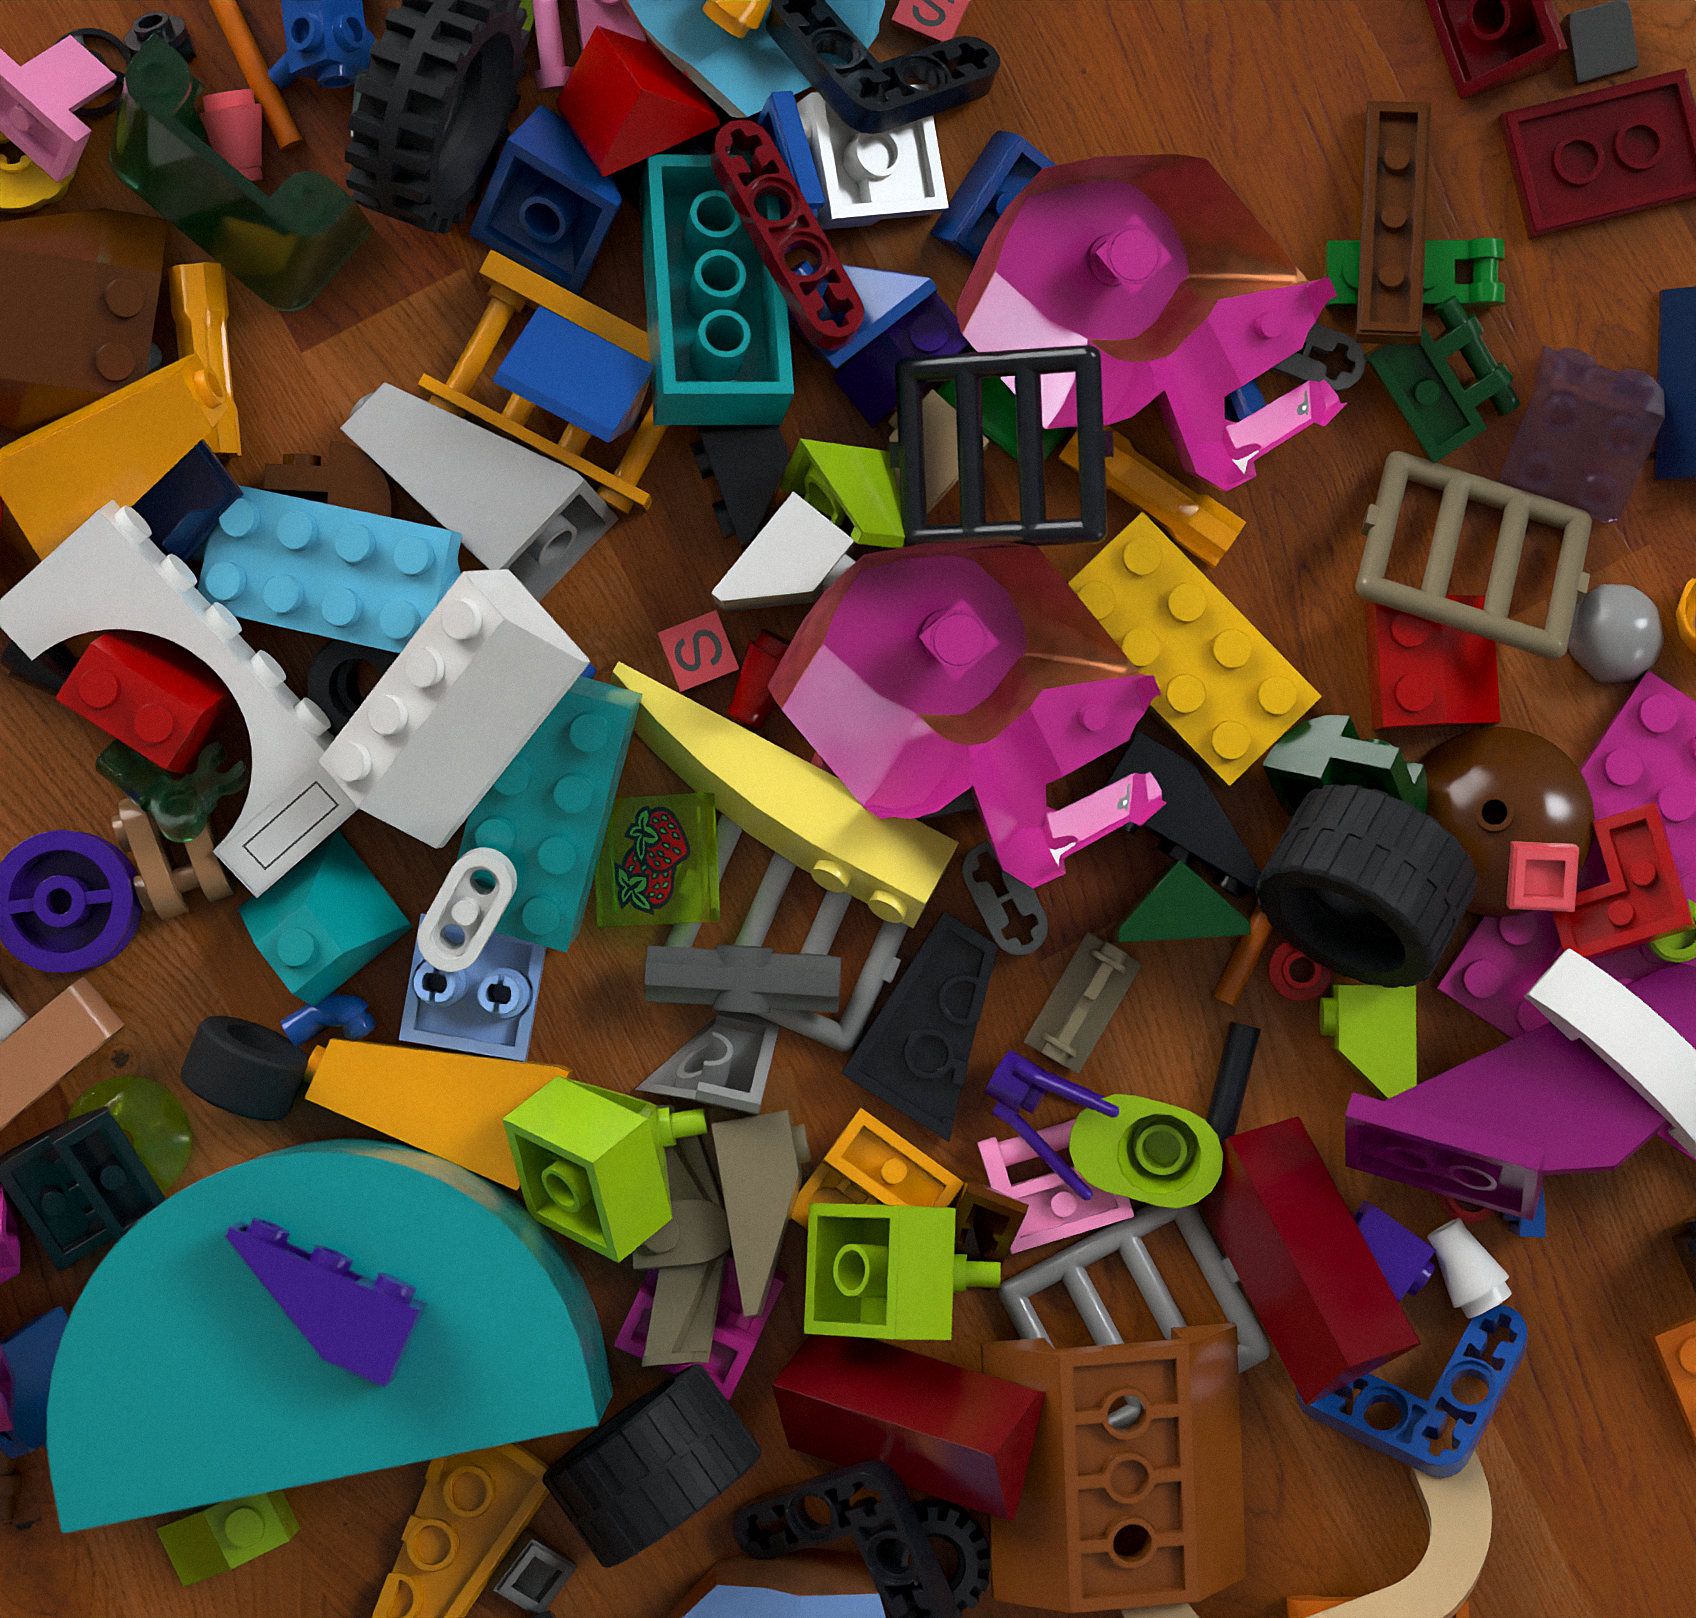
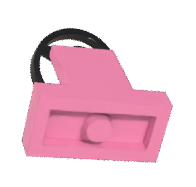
(46, 95)

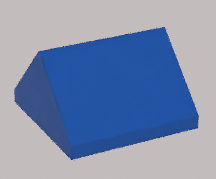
(576, 375)

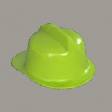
(1147, 1152)

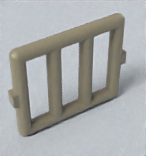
(1431, 601)

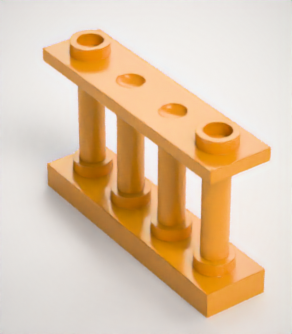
(510, 291)

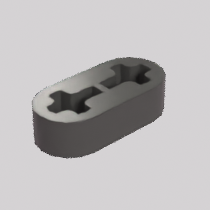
(1323, 341)
(990, 905)

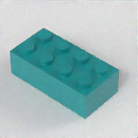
(710, 301)
(555, 810)

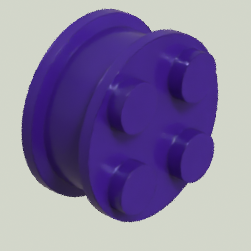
(67, 901)

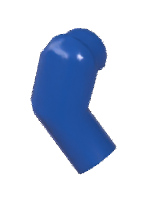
(333, 1011)

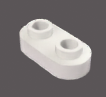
(467, 906)

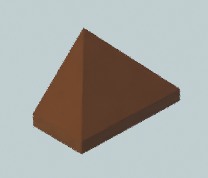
(986, 1222)

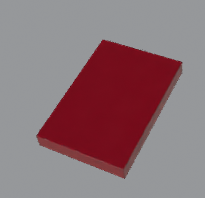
(1603, 153)

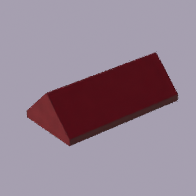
(1496, 41)
(1304, 1260)
(920, 1415)

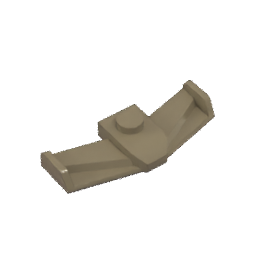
(689, 1259)

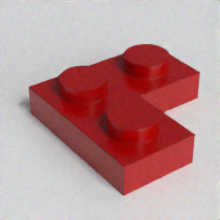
(1644, 891)

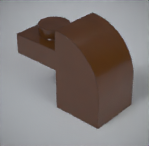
(348, 482)

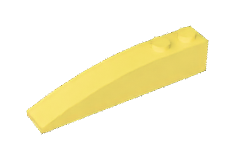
(792, 804)

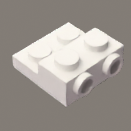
(872, 174)

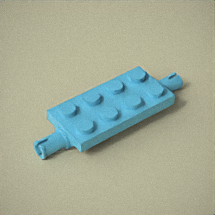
(327, 568)

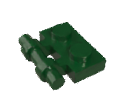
(1427, 391)

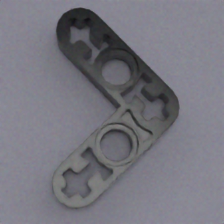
(856, 88)
(869, 1524)

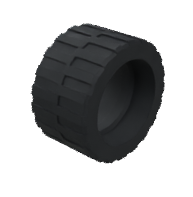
(1367, 885)
(652, 1466)

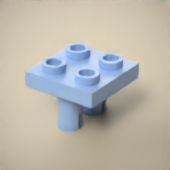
(480, 1007)

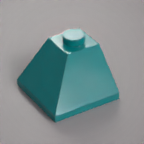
(323, 920)

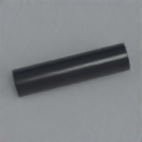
(1232, 1079)

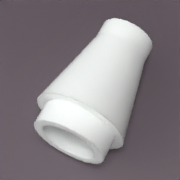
(1468, 1270)

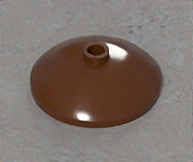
(1525, 775)

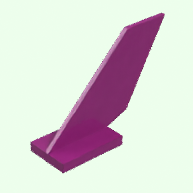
(1517, 1113)

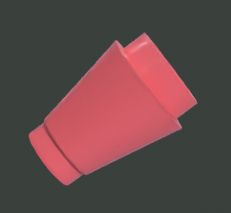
(235, 129)

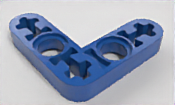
(1421, 1417)

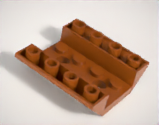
(1087, 1479)

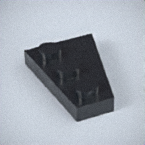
(926, 1027)

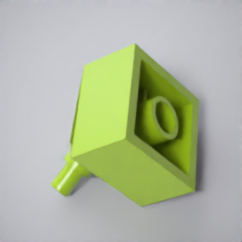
(597, 1162)
(886, 1271)

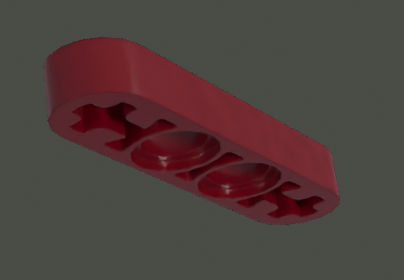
(778, 237)

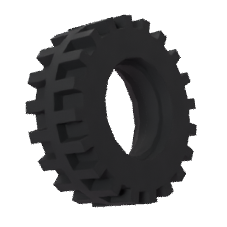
(436, 108)

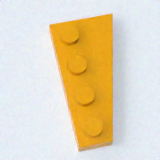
(462, 1530)

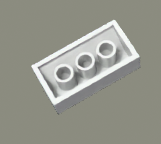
(455, 707)

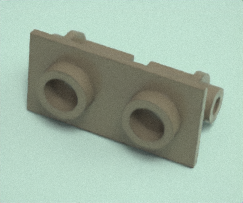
(1082, 1002)

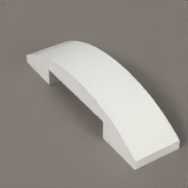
(1626, 1035)

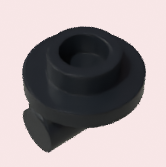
(168, 27)

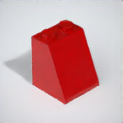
(150, 696)

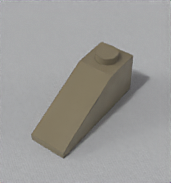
(760, 1187)

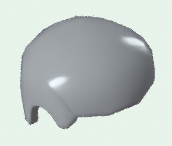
(1616, 633)

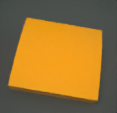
(875, 1168)

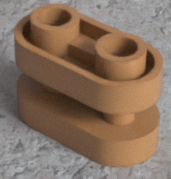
(161, 883)

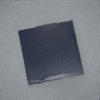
(188, 502)

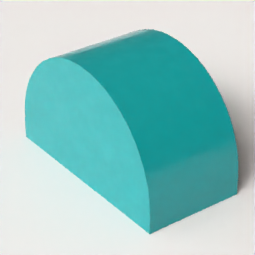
(202, 1391)

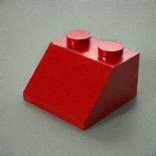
(1429, 671)

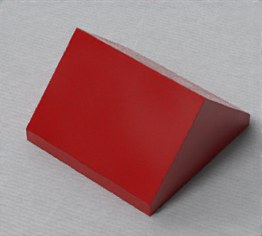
(630, 102)

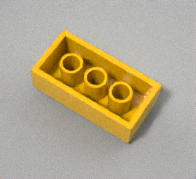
(1217, 674)

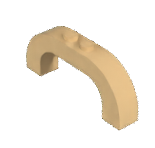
(1459, 1540)

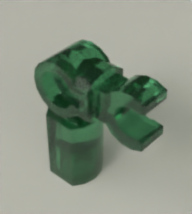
(176, 806)

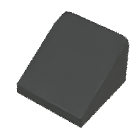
(1600, 41)
(532, 1572)

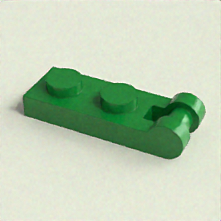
(1439, 272)

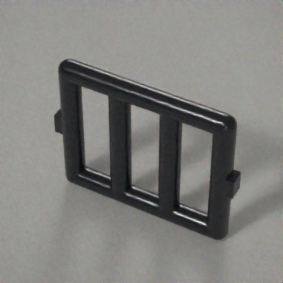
(1026, 367)

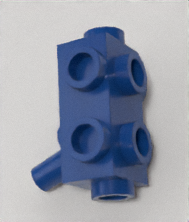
(323, 43)

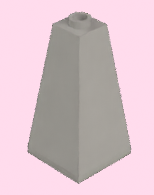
(504, 498)

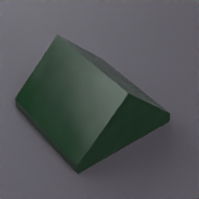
(1178, 908)

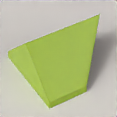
(849, 483)

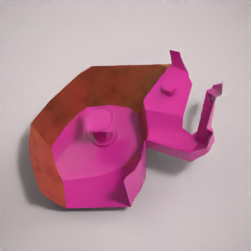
(1171, 290)
(967, 645)

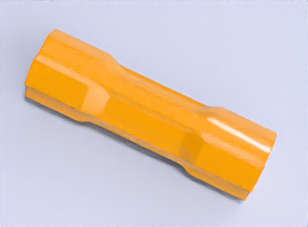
(201, 318)
(1189, 516)

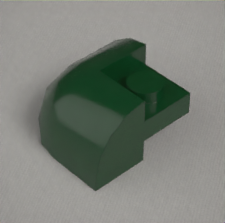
(1331, 753)

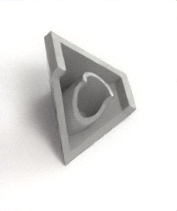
(720, 1065)

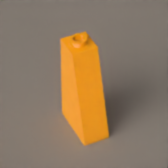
(107, 450)
(430, 1097)

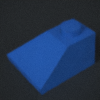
(548, 203)
(885, 299)

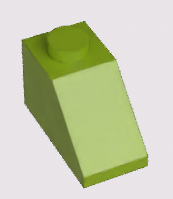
(1374, 1033)
(227, 1534)

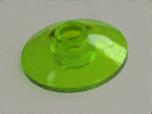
(151, 1116)

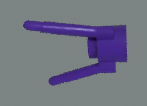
(1023, 1085)

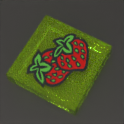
(659, 862)

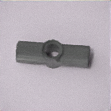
(743, 978)

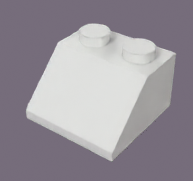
(787, 561)

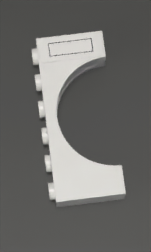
(121, 580)

